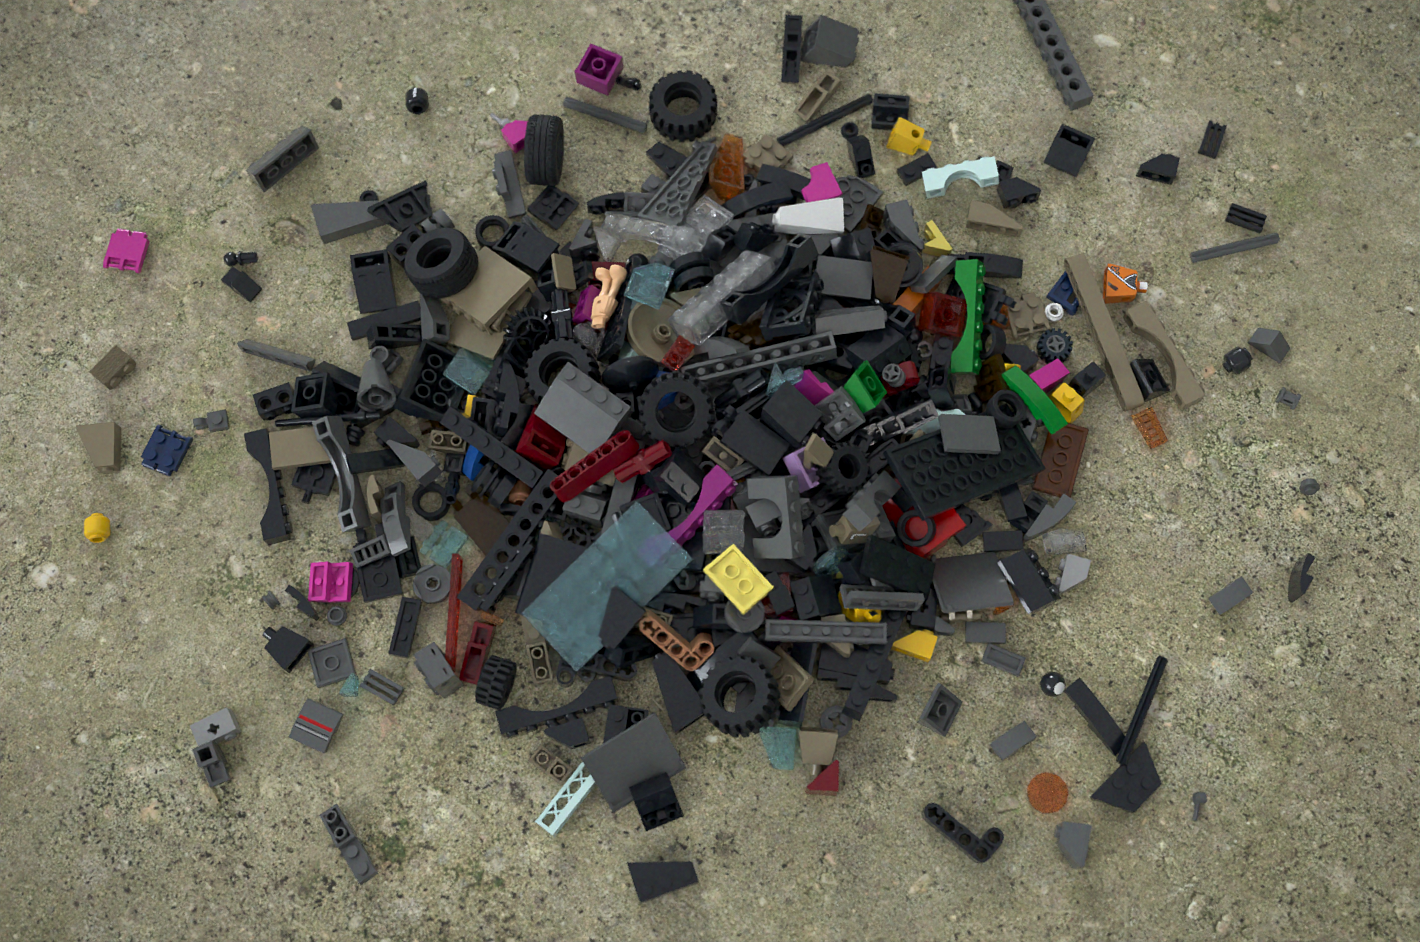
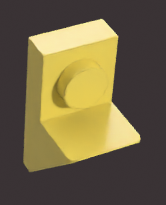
(937, 243)

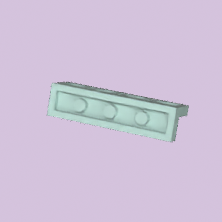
(572, 805)

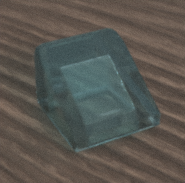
(350, 687)

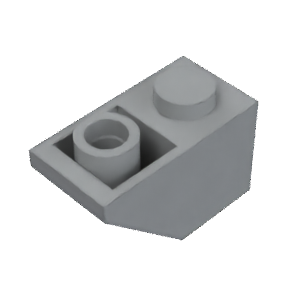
(1073, 572)

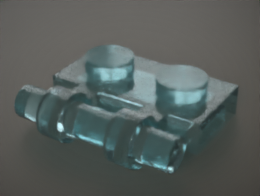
(451, 543)

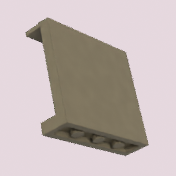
(490, 290)

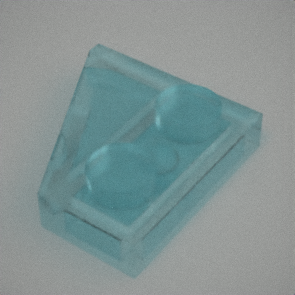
(779, 746)

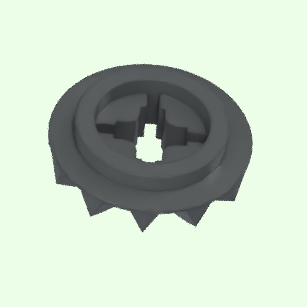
(831, 713)

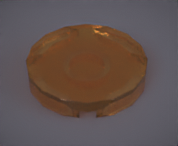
(1047, 793)

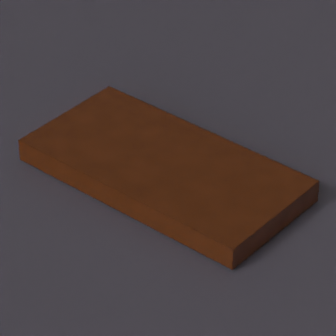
(1062, 460)

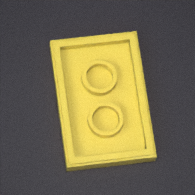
(738, 579)

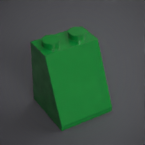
(865, 387)

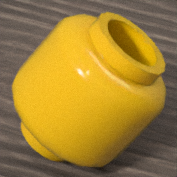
(97, 528)

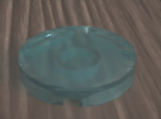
(828, 562)

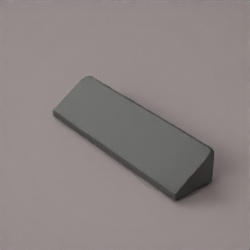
(276, 354)

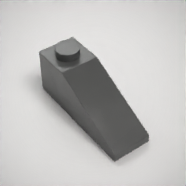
(418, 462)

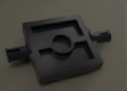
(314, 480)

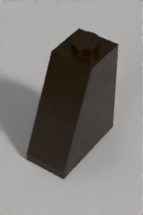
(887, 273)

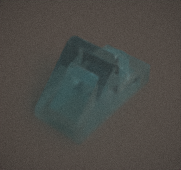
(777, 378)

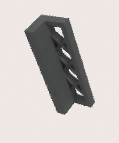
(879, 598)

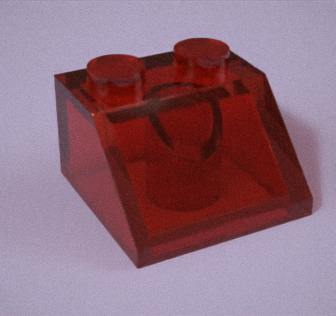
(942, 314)

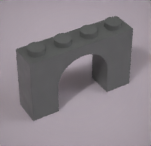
(785, 493)

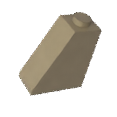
(102, 445)

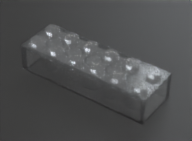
(703, 312)

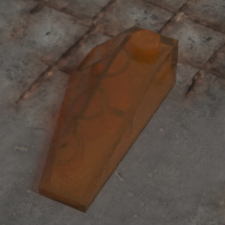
(727, 168)

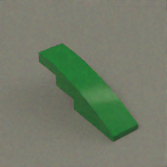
(1035, 399)

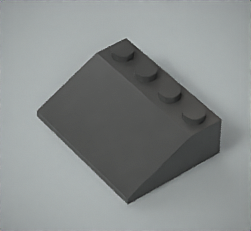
(582, 409)

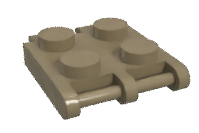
(1027, 315)

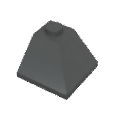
(1073, 842)

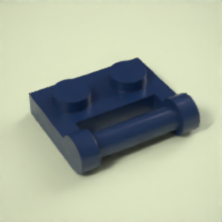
(1061, 292)

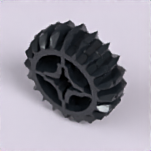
(523, 318)

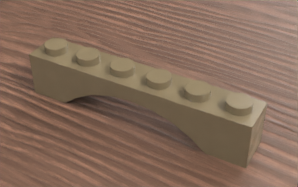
(1144, 322)

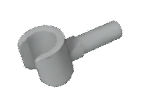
(499, 120)

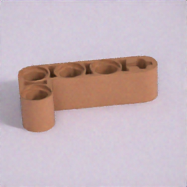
(672, 637)

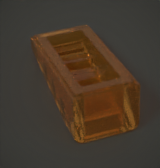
(1140, 423)

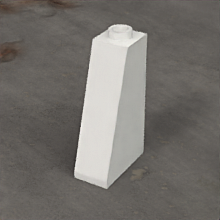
(811, 218)

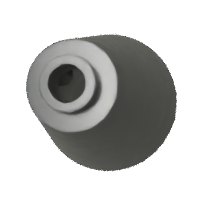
(375, 388)

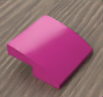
(812, 388)
(330, 582)

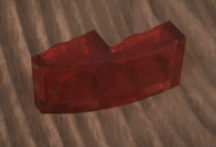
(677, 353)

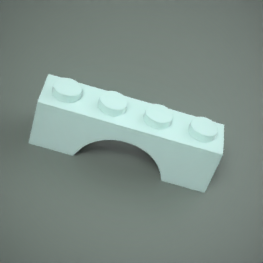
(981, 171)

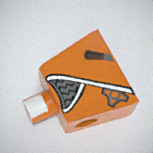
(1121, 284)

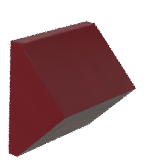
(826, 782)

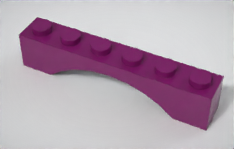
(715, 489)

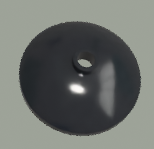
(630, 373)

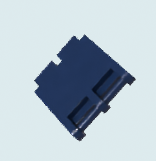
(165, 451)

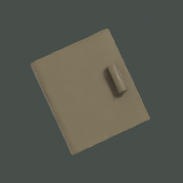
(482, 343)

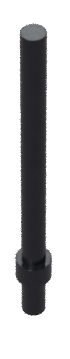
(361, 416)

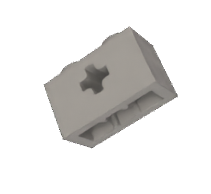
(205, 728)

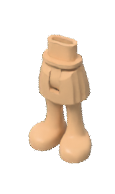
(605, 303)

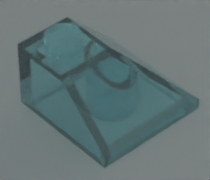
(649, 284)

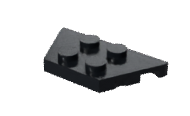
(404, 208)
(1130, 784)

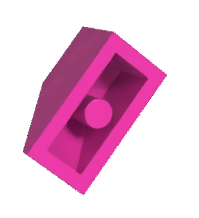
(514, 134)

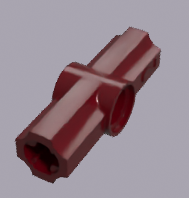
(642, 461)

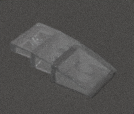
(705, 218)

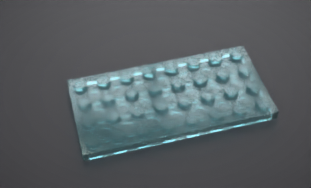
(630, 554)

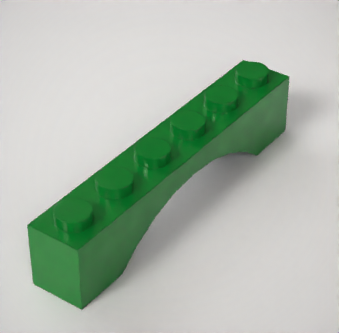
(966, 356)

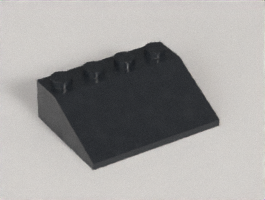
(425, 388)

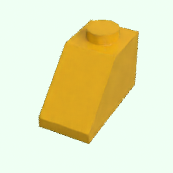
(917, 645)

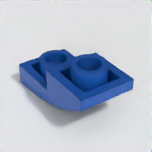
(472, 462)

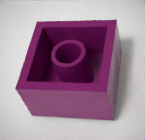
(599, 69)

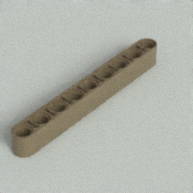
(1103, 332)

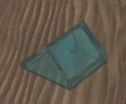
(468, 371)

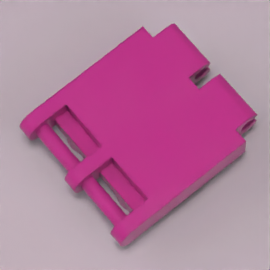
(126, 250)

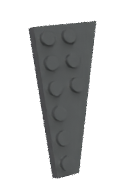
(676, 196)

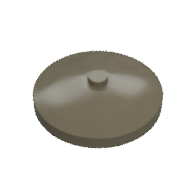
(651, 331)

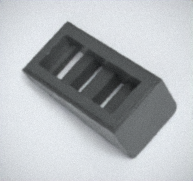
(370, 544)

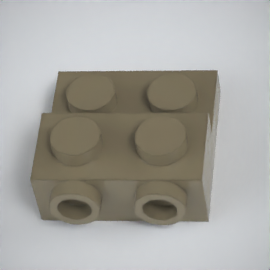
(766, 152)

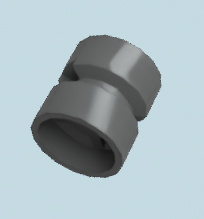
(438, 220)

